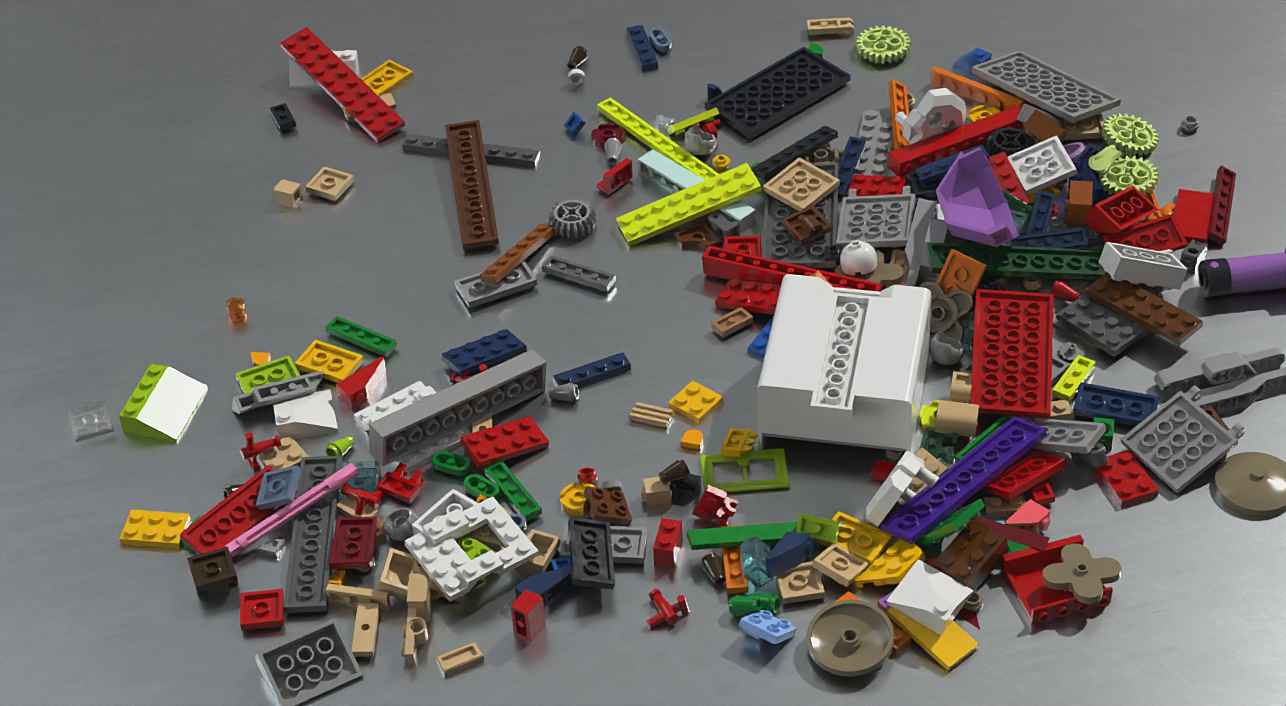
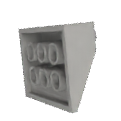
(308, 664)

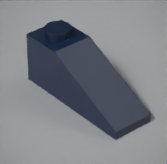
(788, 553)
(547, 584)

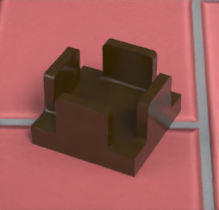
(213, 572)

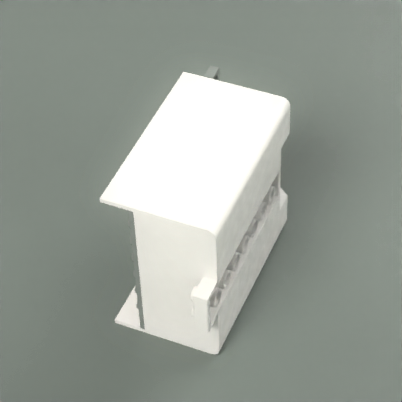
(845, 365)

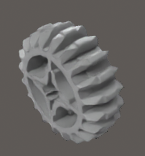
(572, 218)

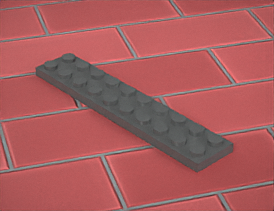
(312, 540)

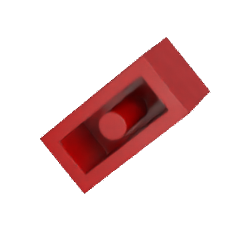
(667, 542)
(528, 615)

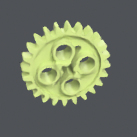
(883, 44)
(1130, 134)
(1129, 172)

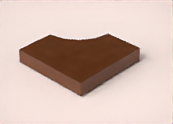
(697, 236)

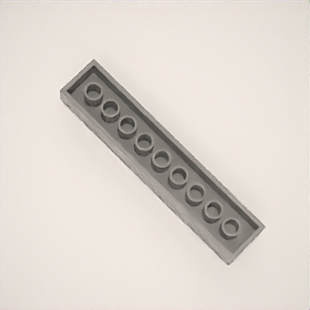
(456, 407)

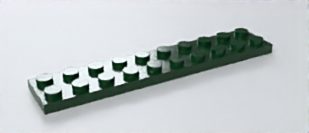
(1023, 261)

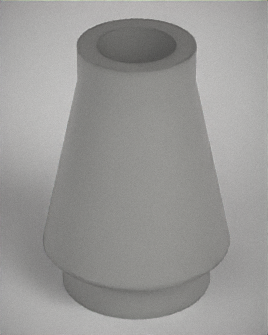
(612, 150)
(564, 392)

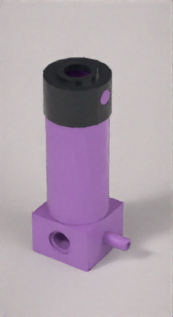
(1242, 274)

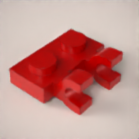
(399, 486)
(710, 503)

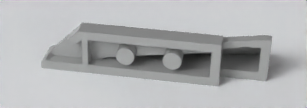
(277, 392)

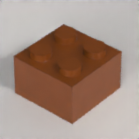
(1043, 127)
(1077, 203)

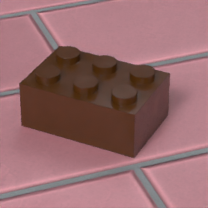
(972, 554)

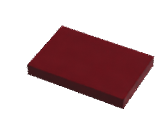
(353, 542)

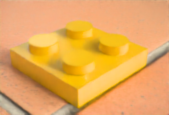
(695, 402)

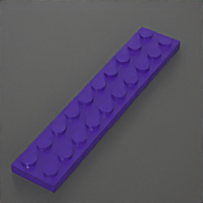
(963, 480)

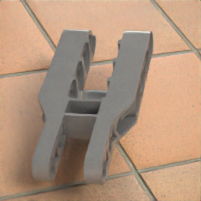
(923, 230)
(1223, 368)

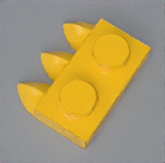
(738, 442)

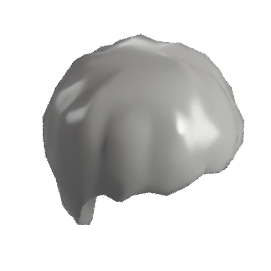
(699, 142)
(946, 350)
(399, 524)

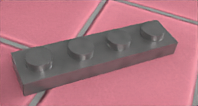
(578, 273)

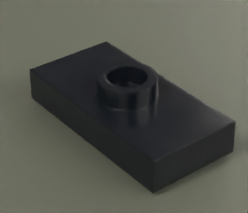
(283, 117)

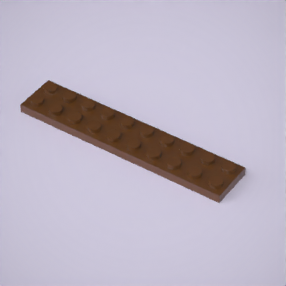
(471, 185)

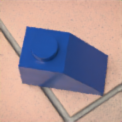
(971, 59)

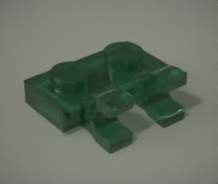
(933, 443)

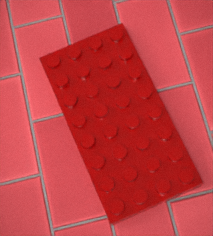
(1012, 353)

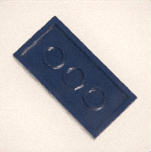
(487, 351)
(1115, 404)

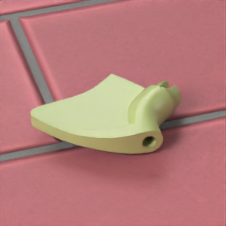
(1101, 162)

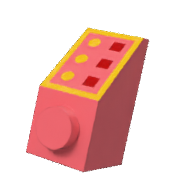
(1031, 518)

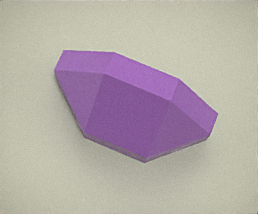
(974, 201)

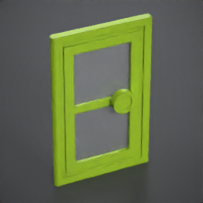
(746, 473)

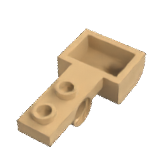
(957, 413)
(545, 543)
(396, 576)
(419, 614)

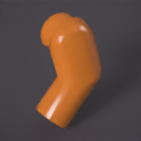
(1168, 209)

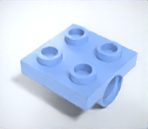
(765, 626)

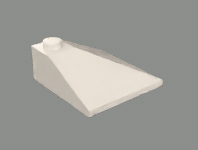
(306, 415)
(929, 597)

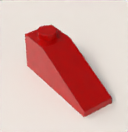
(360, 385)

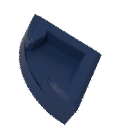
(713, 91)

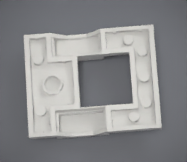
(398, 401)
(449, 564)

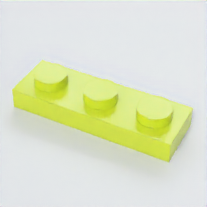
(707, 116)
(1072, 378)

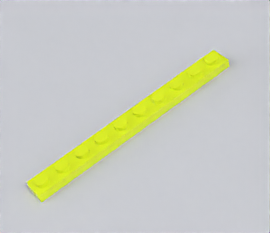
(654, 138)

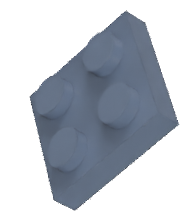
(278, 487)

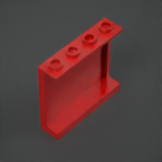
(1027, 584)

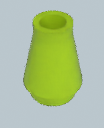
(339, 447)

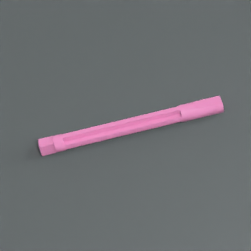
(292, 509)

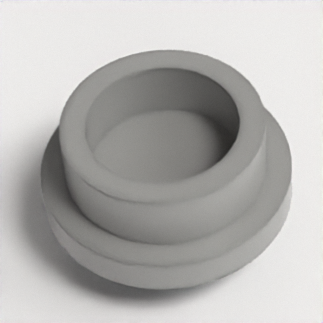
(1190, 123)

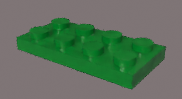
(952, 523)

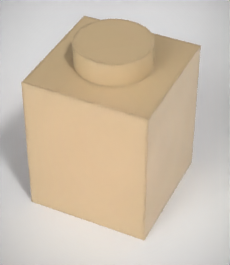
(287, 193)
(655, 492)

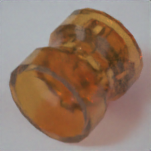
(236, 310)

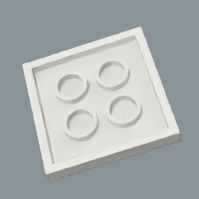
(1042, 165)

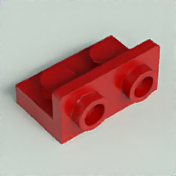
(616, 176)

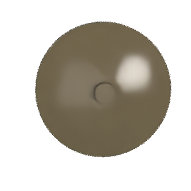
(1252, 483)
(850, 638)

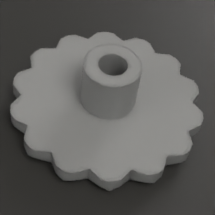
(1070, 350)

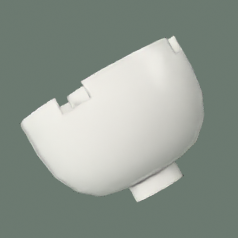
(858, 257)

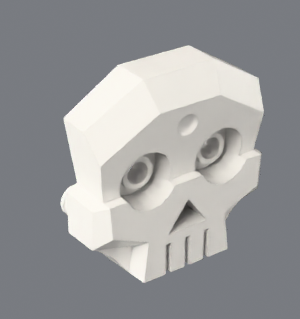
(935, 114)
(897, 487)

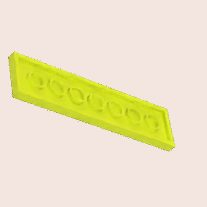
(688, 204)

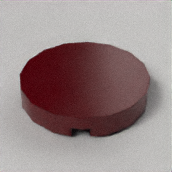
(607, 131)

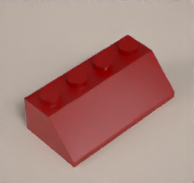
(1120, 211)

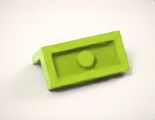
(819, 527)

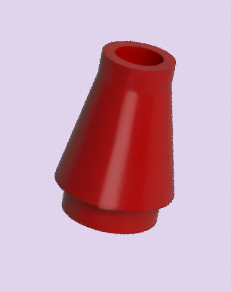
(1064, 292)

